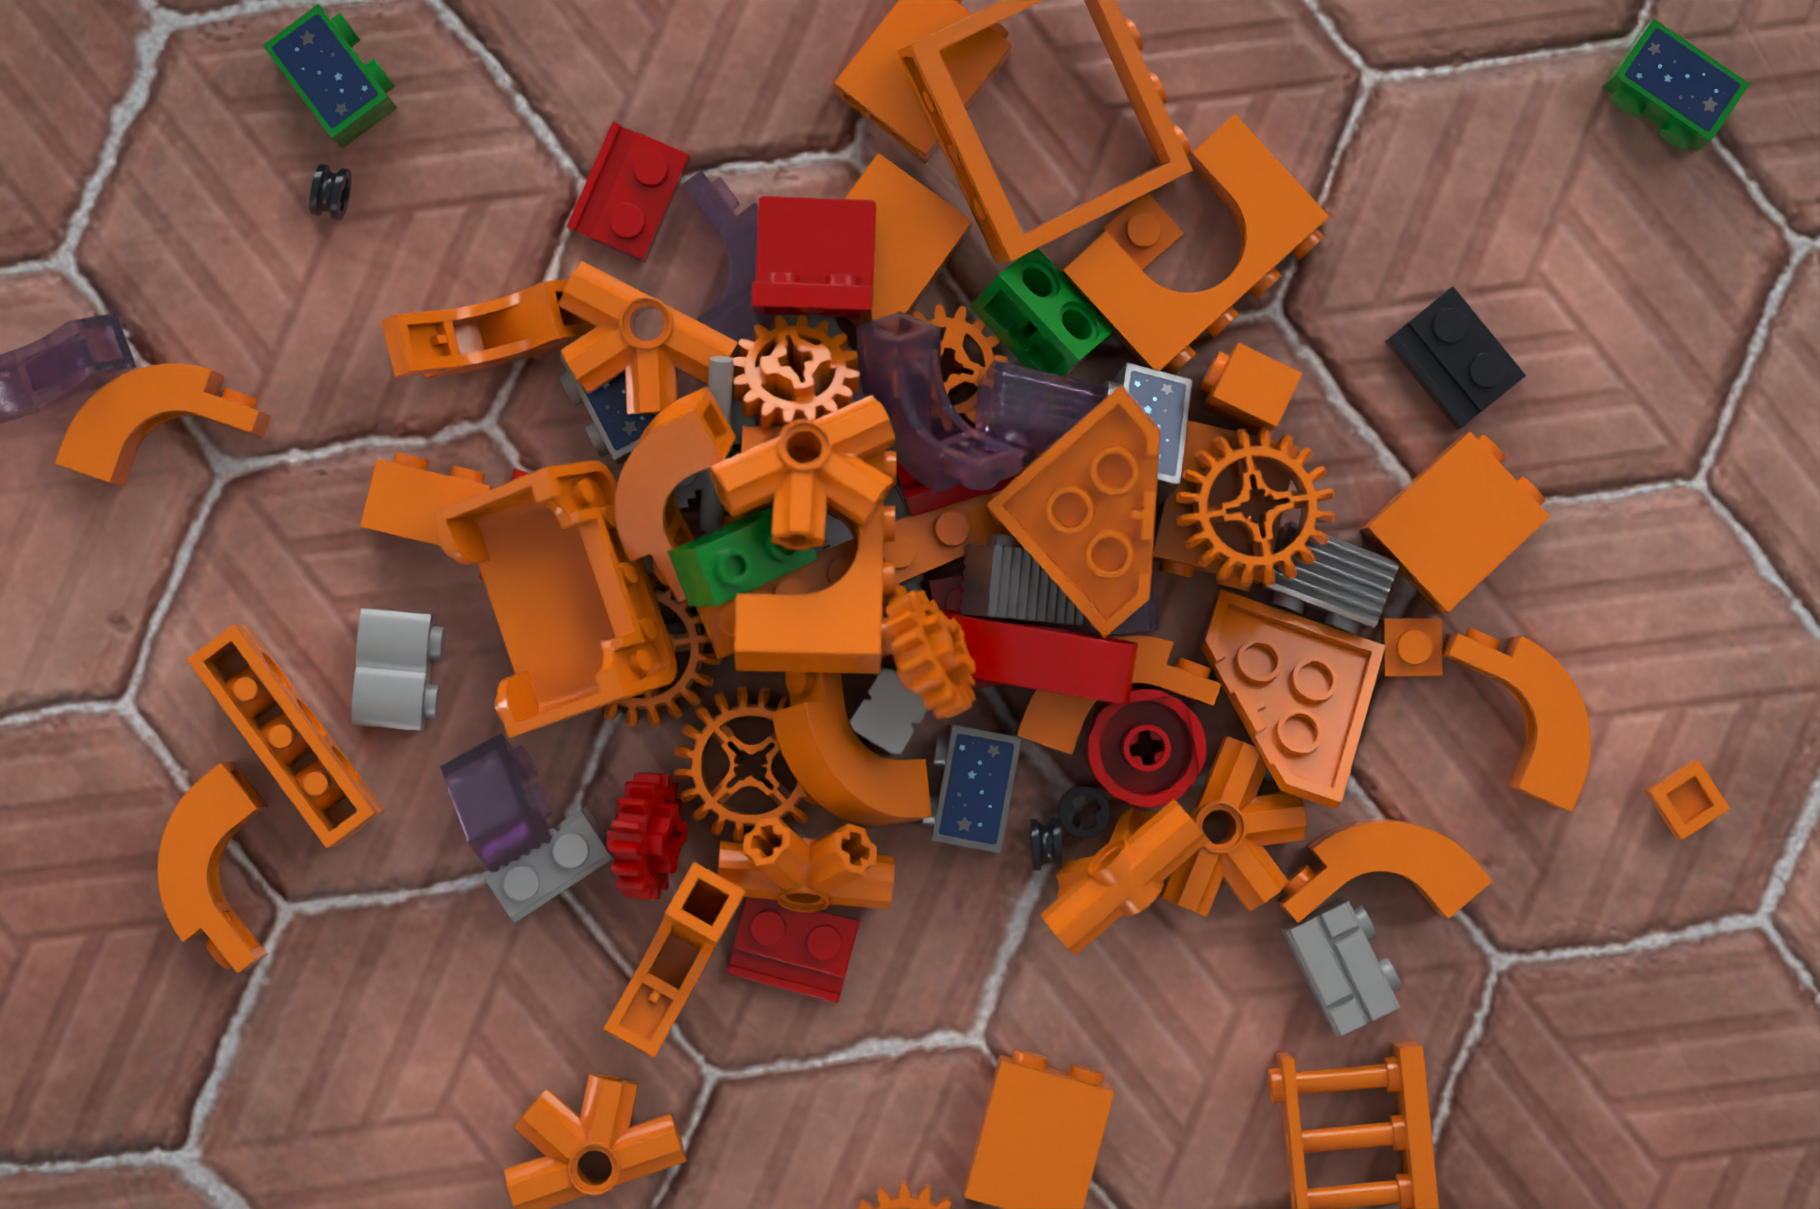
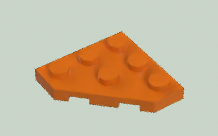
(1092, 510)
(1295, 690)

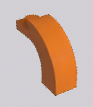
(482, 333)
(124, 411)
(673, 446)
(1554, 713)
(1058, 718)
(837, 765)
(1425, 858)
(192, 861)
(674, 960)

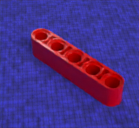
(1047, 657)

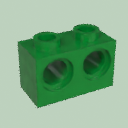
(1041, 316)
(734, 560)

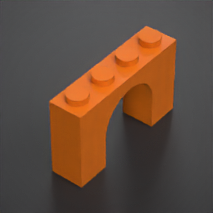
(1272, 220)
(834, 627)

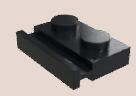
(1455, 358)

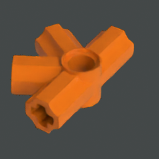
(616, 348)
(805, 489)
(1251, 823)
(808, 871)
(1122, 874)
(600, 1127)

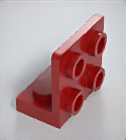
(815, 257)

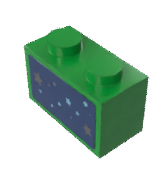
(331, 76)
(1674, 87)

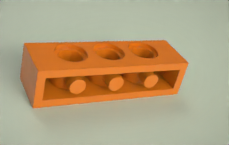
(286, 735)

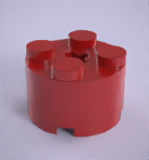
(1170, 768)

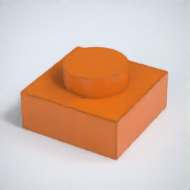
(1144, 230)
(1412, 647)
(1687, 799)

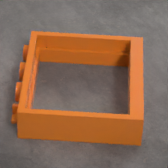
(971, 162)

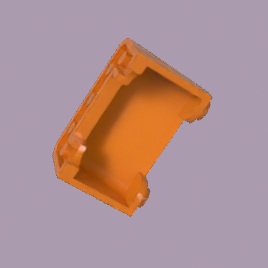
(563, 594)

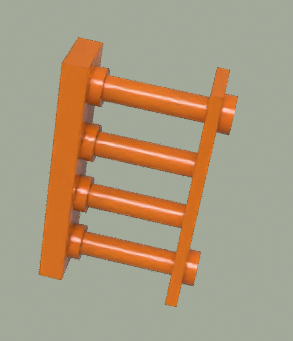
(1406, 1132)

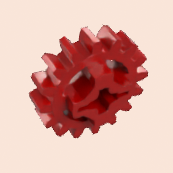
(646, 836)

